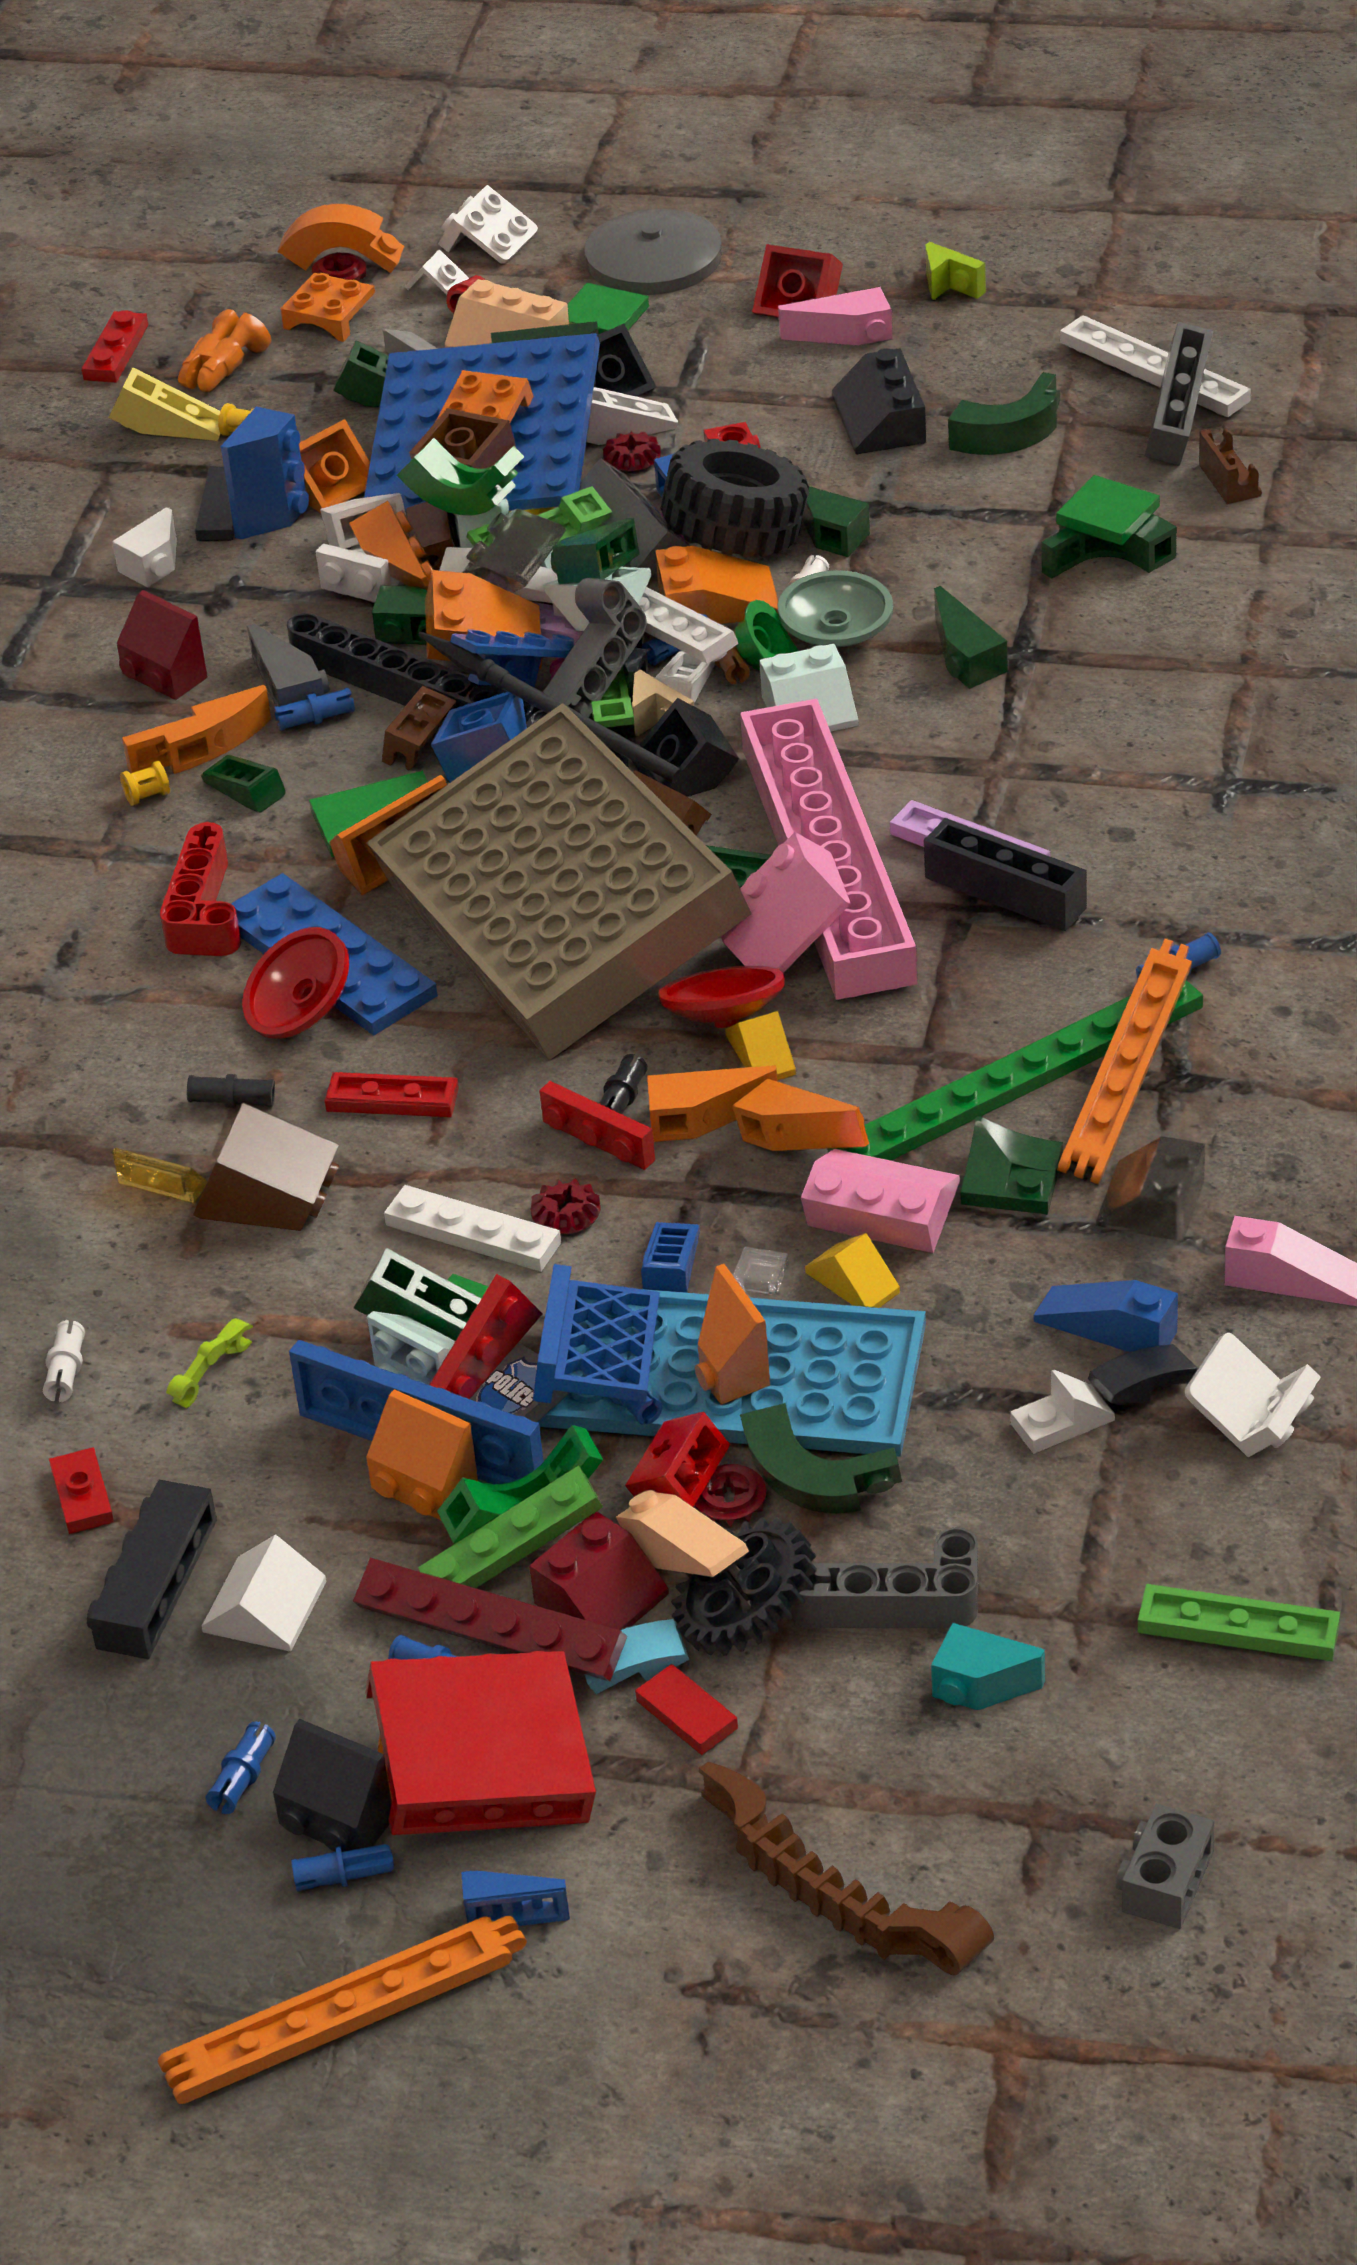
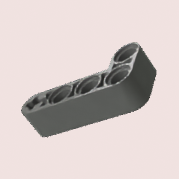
(603, 647)
(897, 1592)

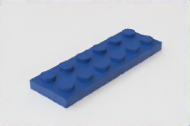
(378, 982)
(354, 1393)

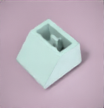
(407, 1346)

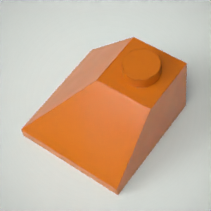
(731, 1342)

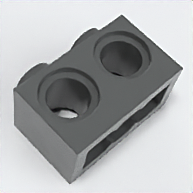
(1166, 1865)

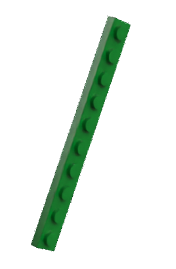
(1003, 1081)

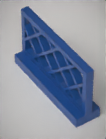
(563, 1334)

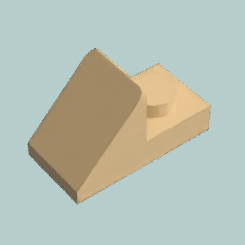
(651, 701)

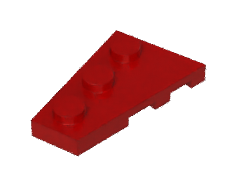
(487, 1338)

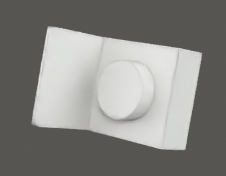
(1066, 1413)

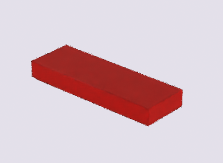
(391, 1094)

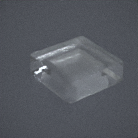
(761, 1270)

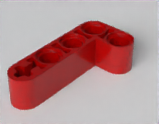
(190, 914)

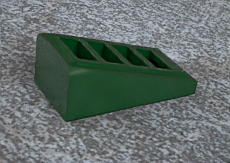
(249, 784)

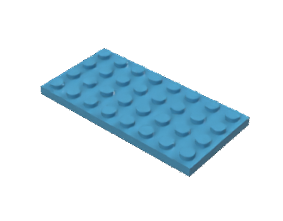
(834, 1365)

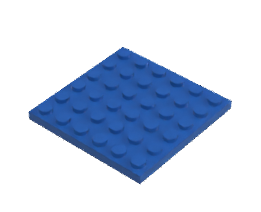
(546, 433)

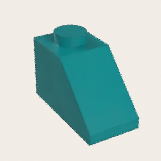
(984, 1668)

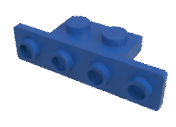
(513, 653)

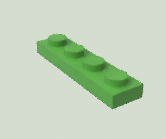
(517, 1531)
(1239, 1622)

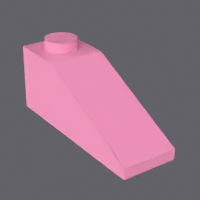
(838, 319)
(1284, 1262)

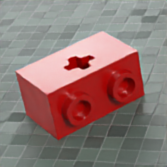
(680, 1458)

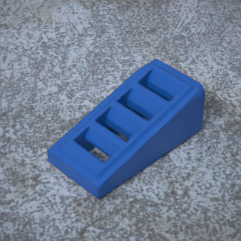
(670, 1257)
(514, 1896)

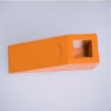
(386, 536)
(699, 1101)
(796, 1119)

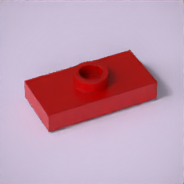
(81, 1490)

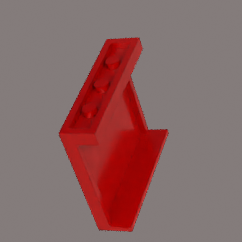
(481, 1742)

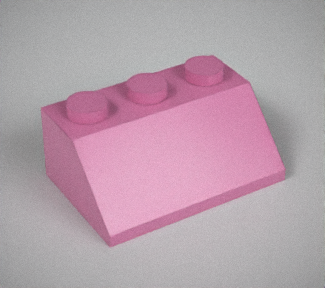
(790, 905)
(878, 1198)

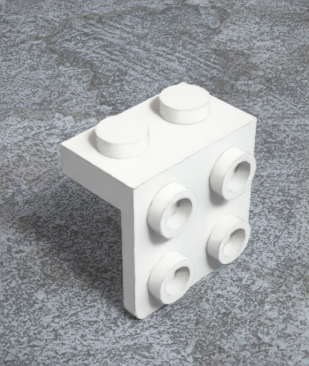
(490, 224)
(353, 572)
(1247, 1397)

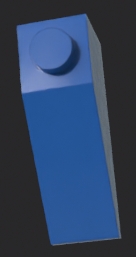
(1112, 1313)

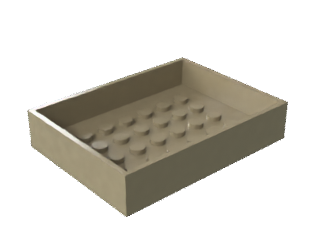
(559, 880)

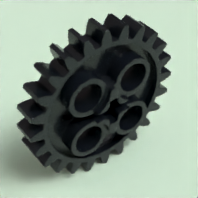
(715, 1609)

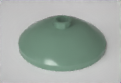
(835, 608)

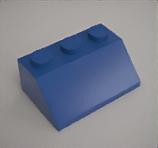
(264, 473)

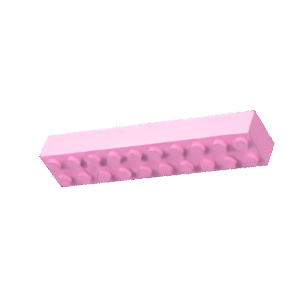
(812, 795)

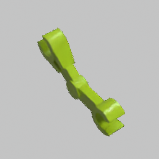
(230, 1340)

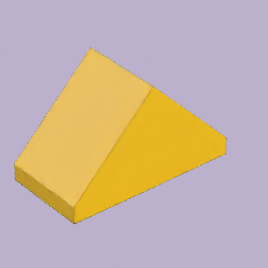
(762, 1043)
(855, 1273)

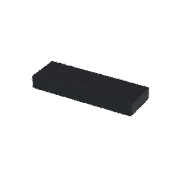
(215, 515)

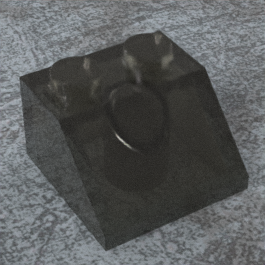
(513, 549)
(1155, 1189)

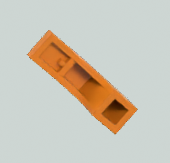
(340, 227)

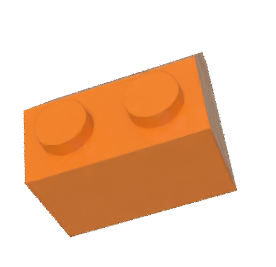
(333, 466)
(419, 1454)

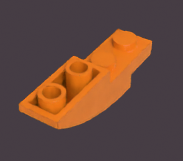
(209, 733)

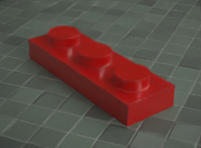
(115, 346)
(597, 1125)

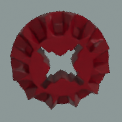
(349, 266)
(644, 449)
(575, 1216)
(748, 1492)

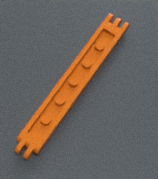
(1126, 1062)
(340, 2007)

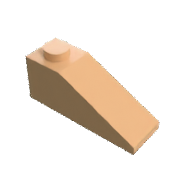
(679, 1535)

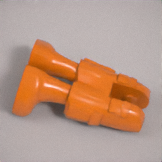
(221, 351)

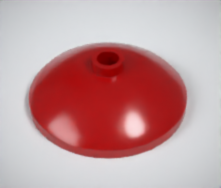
(296, 983)
(722, 993)

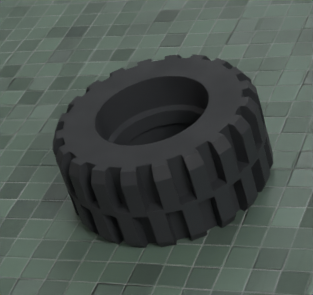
(734, 498)

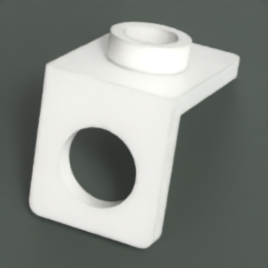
(440, 271)

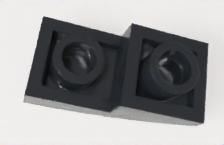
(1135, 1373)

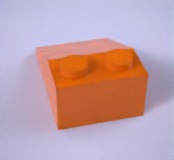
(713, 582)
(467, 602)

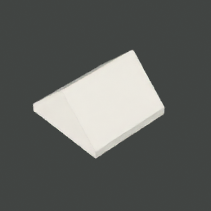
(266, 1596)

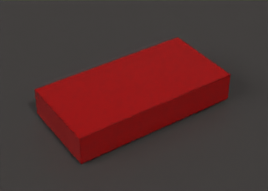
(686, 1709)

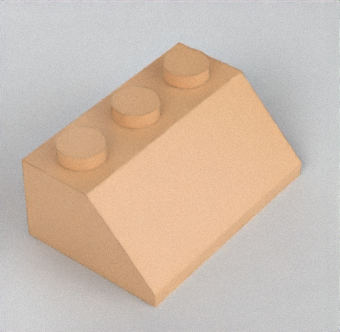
(497, 308)

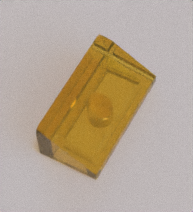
(158, 1176)

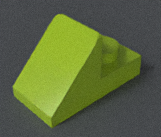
(953, 270)

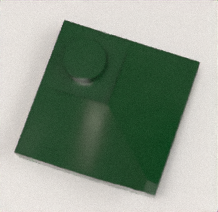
(1010, 1169)

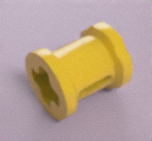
(231, 418)
(135, 791)

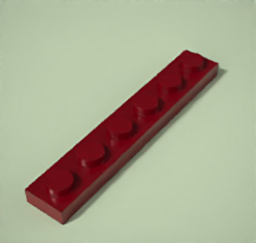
(488, 1618)

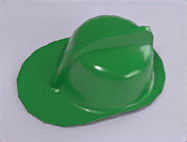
(762, 634)

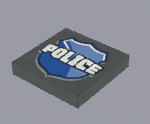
(512, 1386)

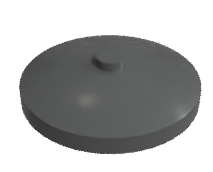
(653, 251)

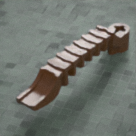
(944, 1937)

